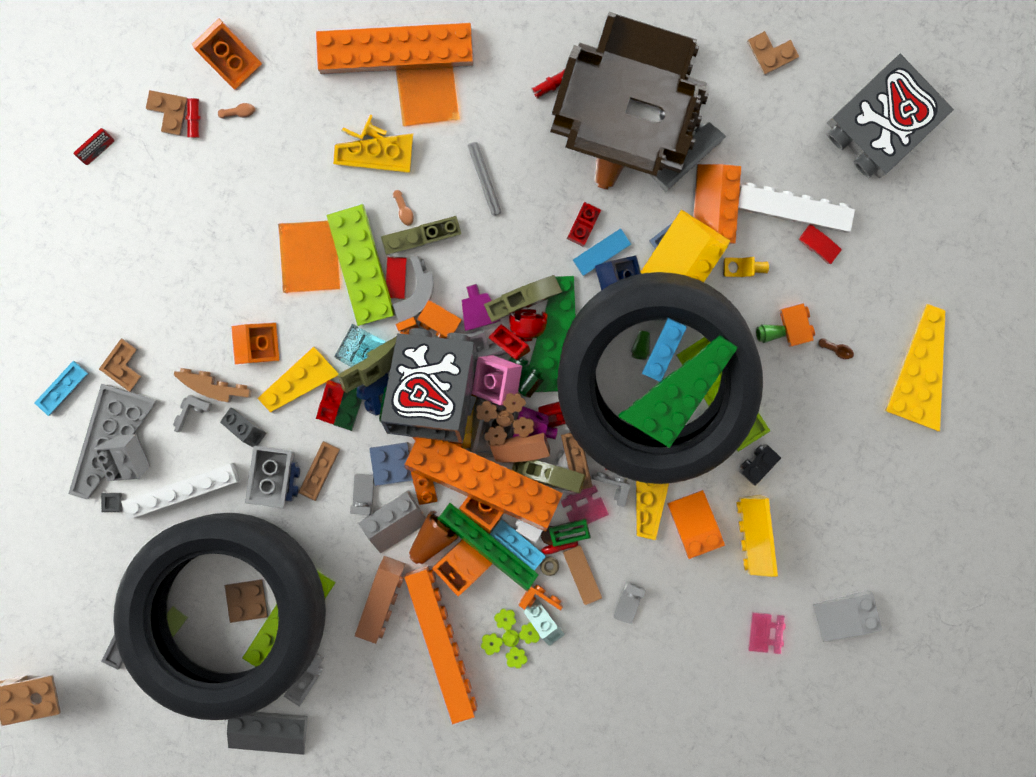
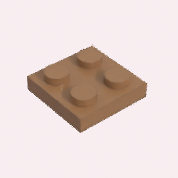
(246, 601)

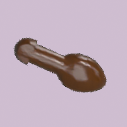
(841, 350)

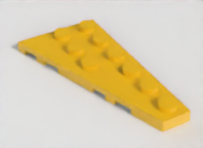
(919, 383)

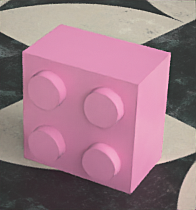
(496, 378)

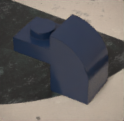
(371, 394)

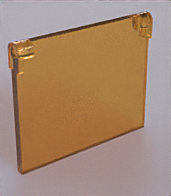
(427, 95)
(308, 257)

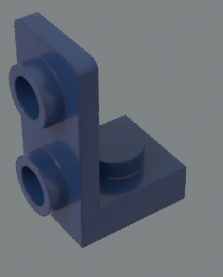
(293, 489)

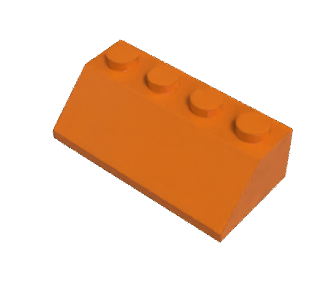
(718, 198)

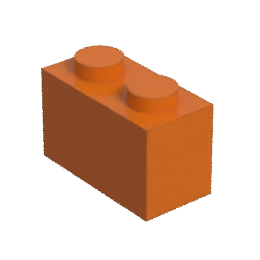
(438, 319)
(797, 324)

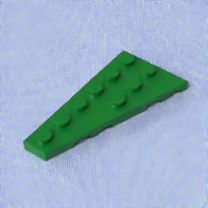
(548, 346)
(673, 400)

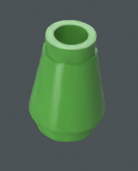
(769, 332)
(641, 346)

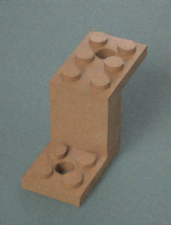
(17, 701)

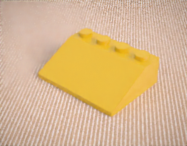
(687, 249)
(757, 535)

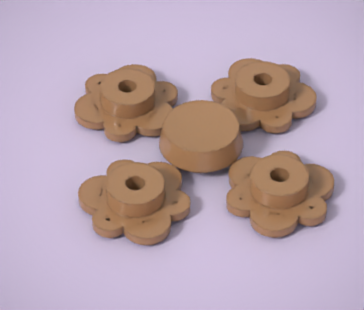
(505, 418)

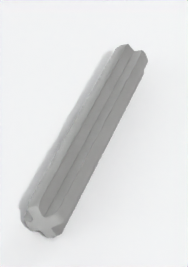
(484, 178)

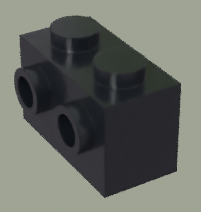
(760, 464)

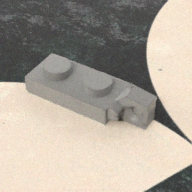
(301, 688)

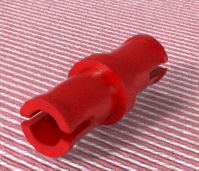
(548, 85)
(192, 118)

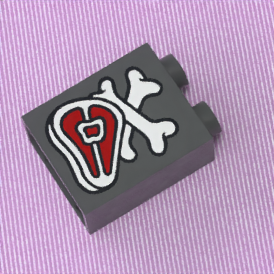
(888, 118)
(430, 386)

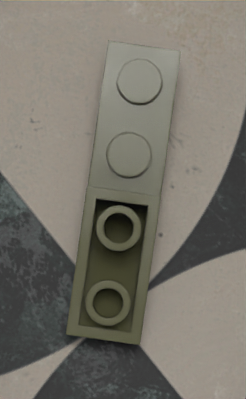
(421, 235)
(522, 297)
(370, 369)
(551, 475)

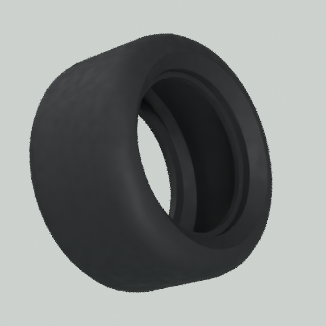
(624, 447)
(144, 631)

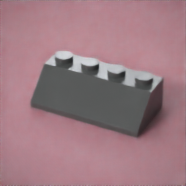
(706, 140)
(268, 732)

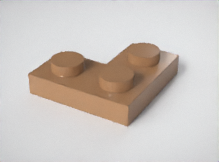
(769, 57)
(173, 109)
(116, 365)

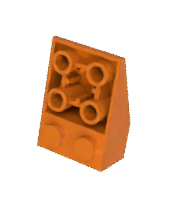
(461, 567)

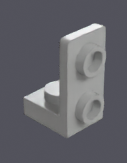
(199, 405)
(622, 493)
(362, 494)
(629, 602)

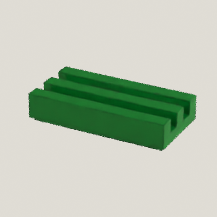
(552, 529)

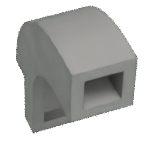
(415, 304)

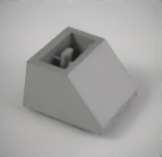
(122, 458)

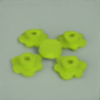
(510, 638)

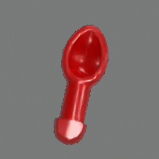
(551, 550)

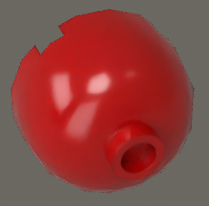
(528, 324)

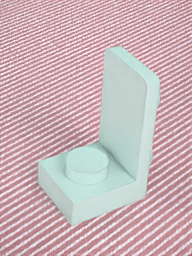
(543, 623)

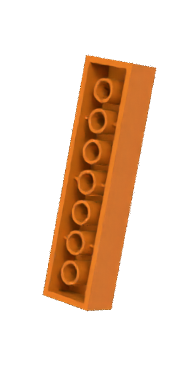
(394, 48)
(484, 481)
(440, 644)

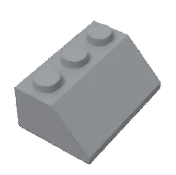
(393, 522)

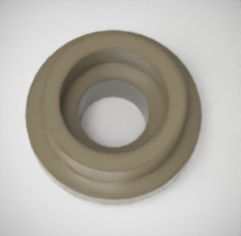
(554, 570)

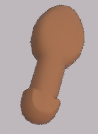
(242, 110)
(405, 213)

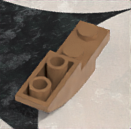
(204, 385)

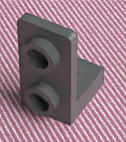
(242, 428)

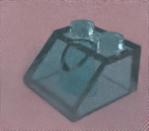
(356, 345)

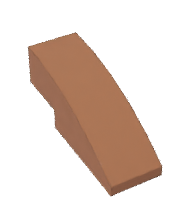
(522, 449)

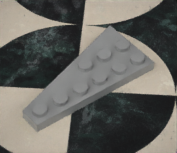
(113, 415)

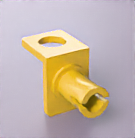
(368, 129)
(746, 267)

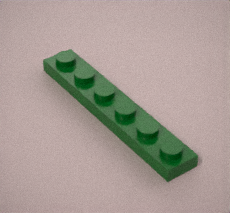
(488, 546)

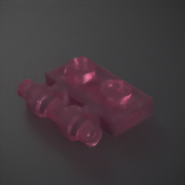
(591, 511)
(760, 633)

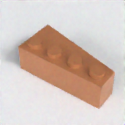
(379, 600)

